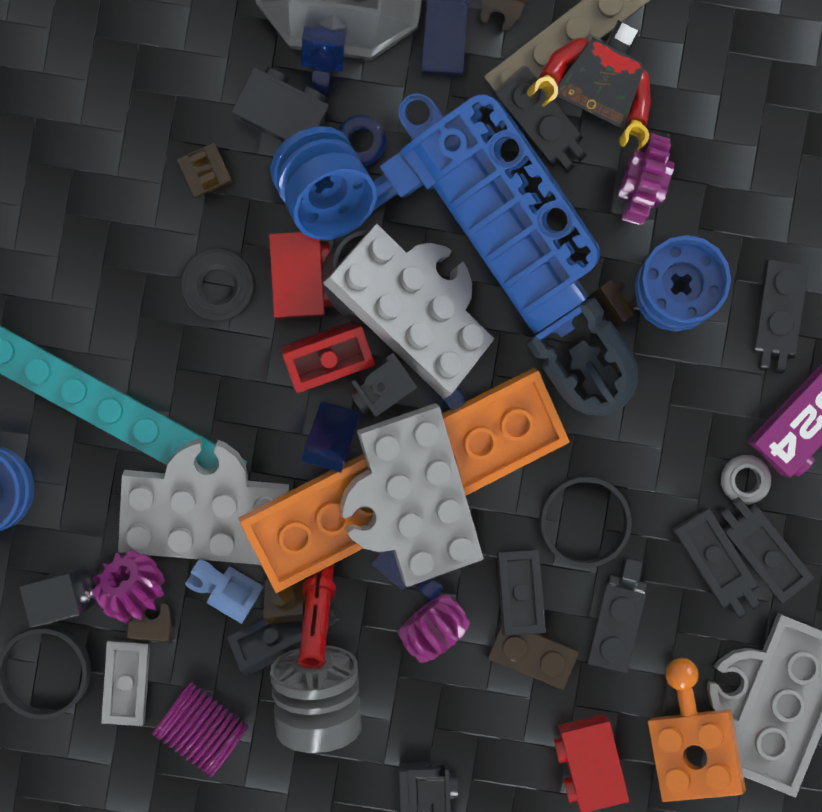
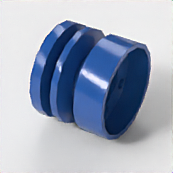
(323, 183)
(701, 269)

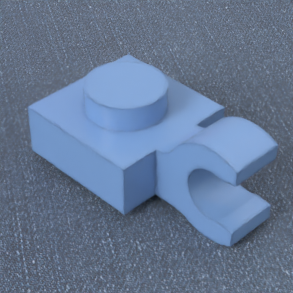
(230, 592)

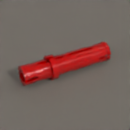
(313, 645)

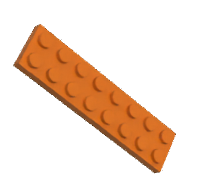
(488, 440)

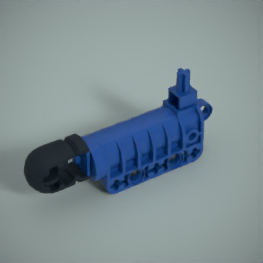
(515, 238)

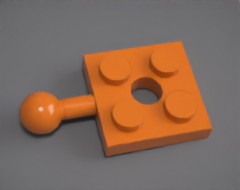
(709, 730)

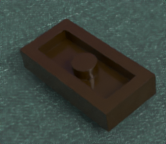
(534, 656)

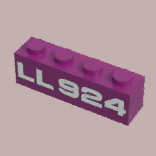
(793, 430)

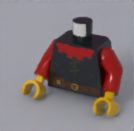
(601, 80)

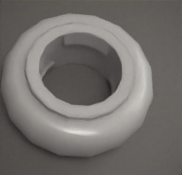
(763, 479)

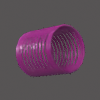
(176, 722)

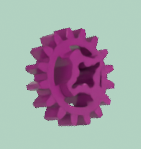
(646, 179)

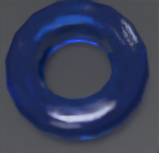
(378, 134)

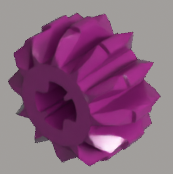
(128, 586)
(434, 628)

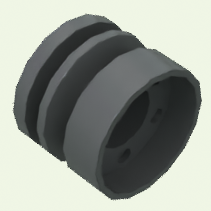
(316, 706)

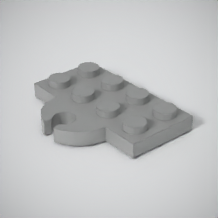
(413, 306)
(412, 497)
(192, 508)
(776, 703)

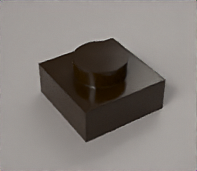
(285, 605)

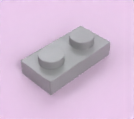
(125, 682)

